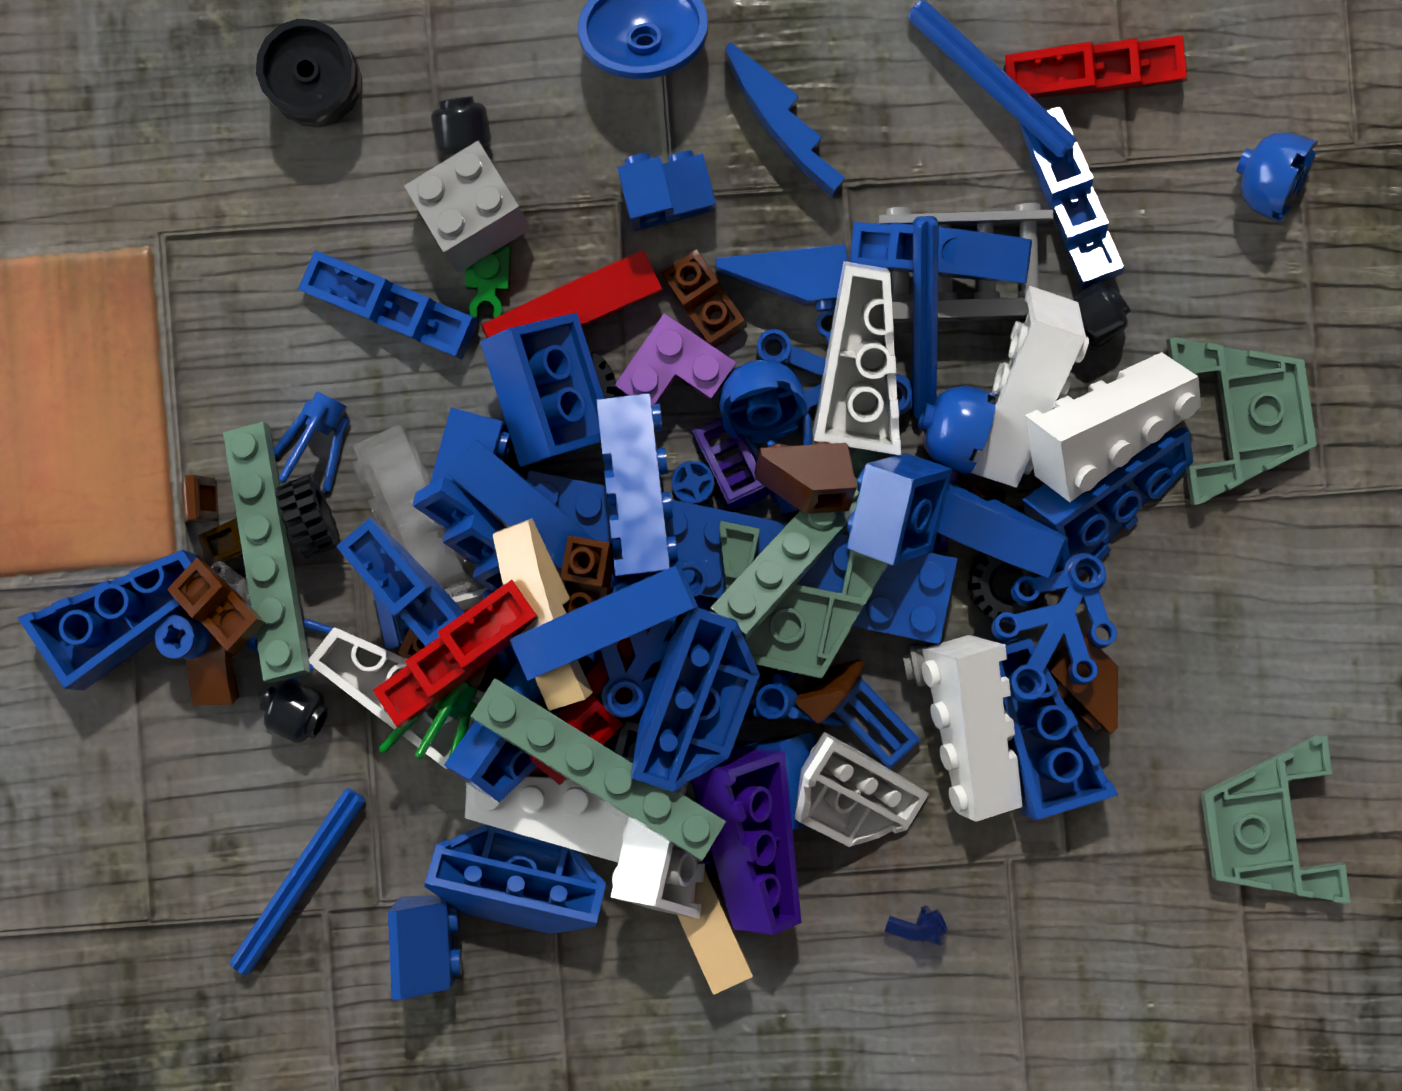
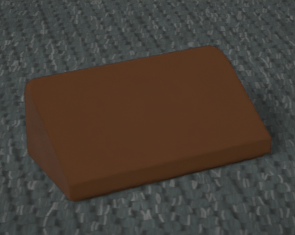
(825, 694)

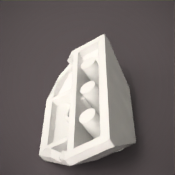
(853, 795)

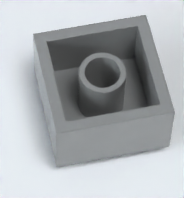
(467, 207)

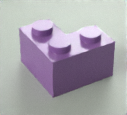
(674, 354)

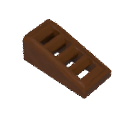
(199, 498)

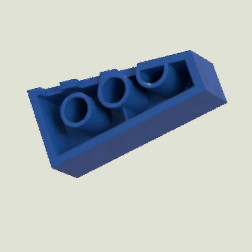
(108, 624)
(489, 760)

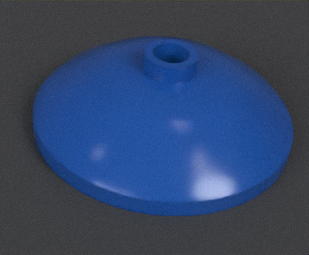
(642, 35)

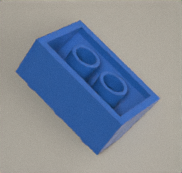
(545, 387)

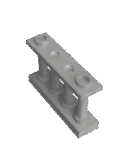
(987, 302)

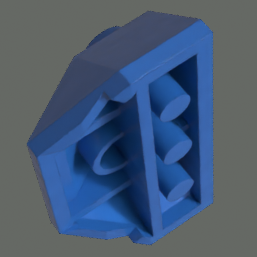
(695, 701)
(516, 880)

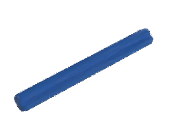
(992, 78)
(925, 311)
(297, 881)

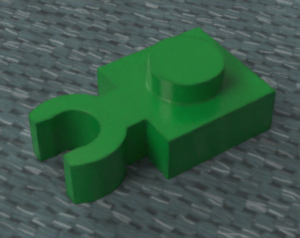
(487, 277)

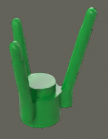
(455, 702)

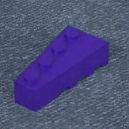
(756, 843)

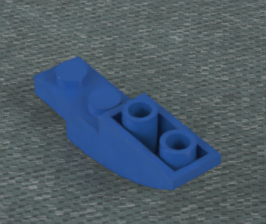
(960, 252)

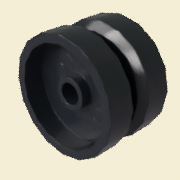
(285, 73)

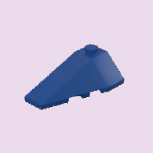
(1114, 501)

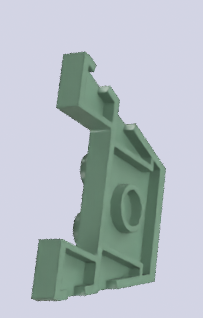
(1262, 410)
(809, 622)
(1254, 829)

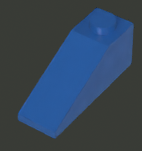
(798, 275)

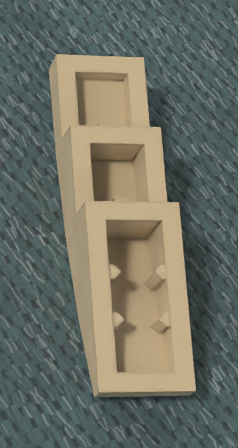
(527, 562)
(715, 940)

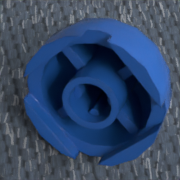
(1275, 172)
(762, 401)
(957, 426)

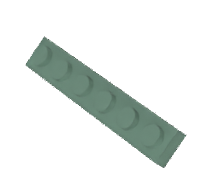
(266, 552)
(787, 559)
(596, 769)

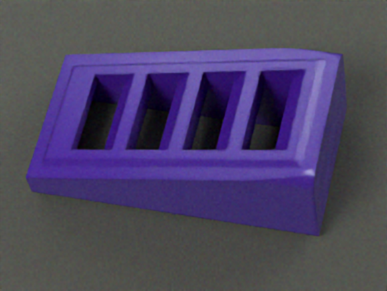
(745, 495)

